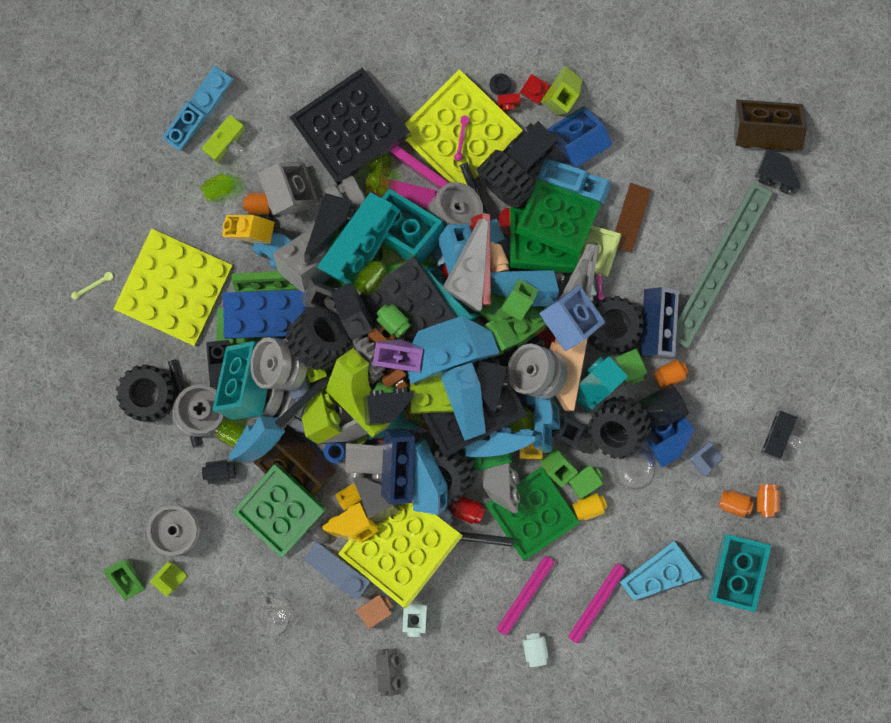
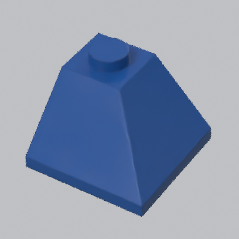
(669, 441)

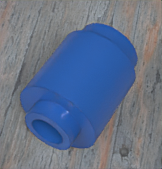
(329, 454)

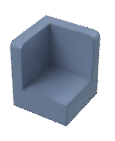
(705, 458)

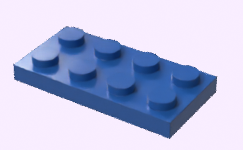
(260, 313)

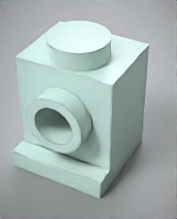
(420, 611)

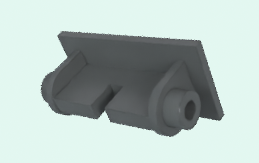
(390, 682)

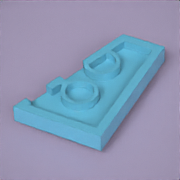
(660, 572)

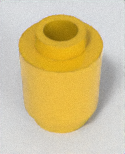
(589, 507)

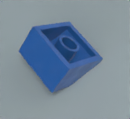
(580, 136)

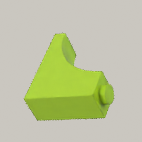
(349, 386)

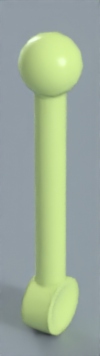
(107, 276)

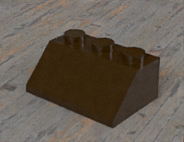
(769, 125)
(299, 461)

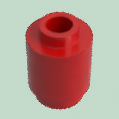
(468, 510)

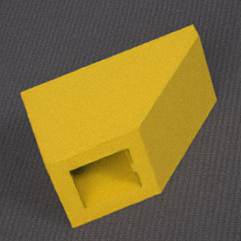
(248, 228)
(352, 525)

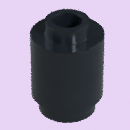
(219, 471)

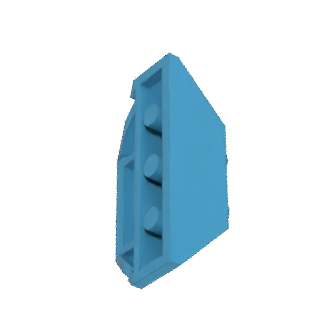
(451, 346)

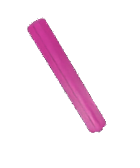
(525, 595)
(597, 603)

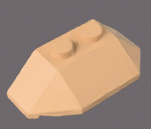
(574, 361)

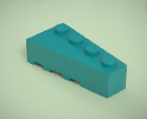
(359, 239)
(601, 380)

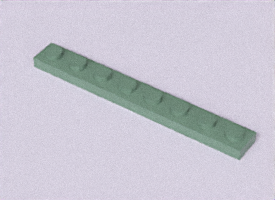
(721, 263)

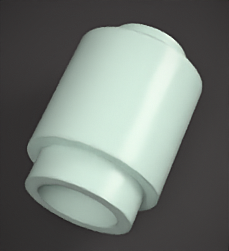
(535, 649)

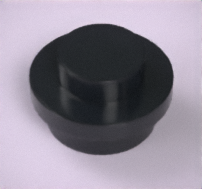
(500, 84)

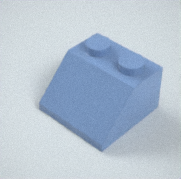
(572, 318)

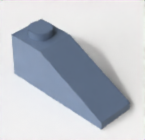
(337, 570)

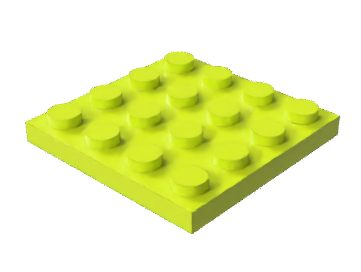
(438, 127)
(173, 287)
(403, 552)

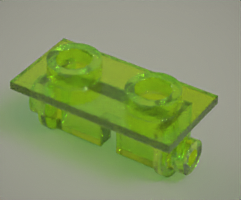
(375, 180)

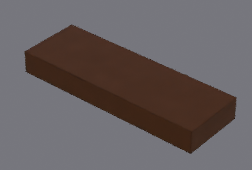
(631, 216)

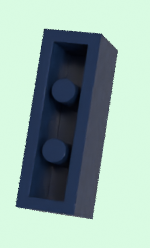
(660, 322)
(397, 466)

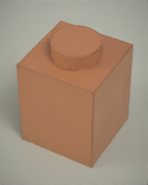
(375, 610)

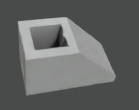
(501, 486)

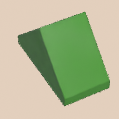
(124, 578)

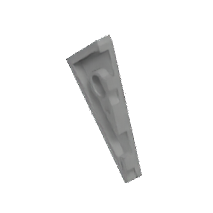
(584, 271)
(467, 275)

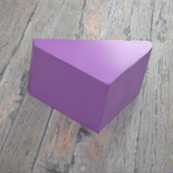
(398, 355)

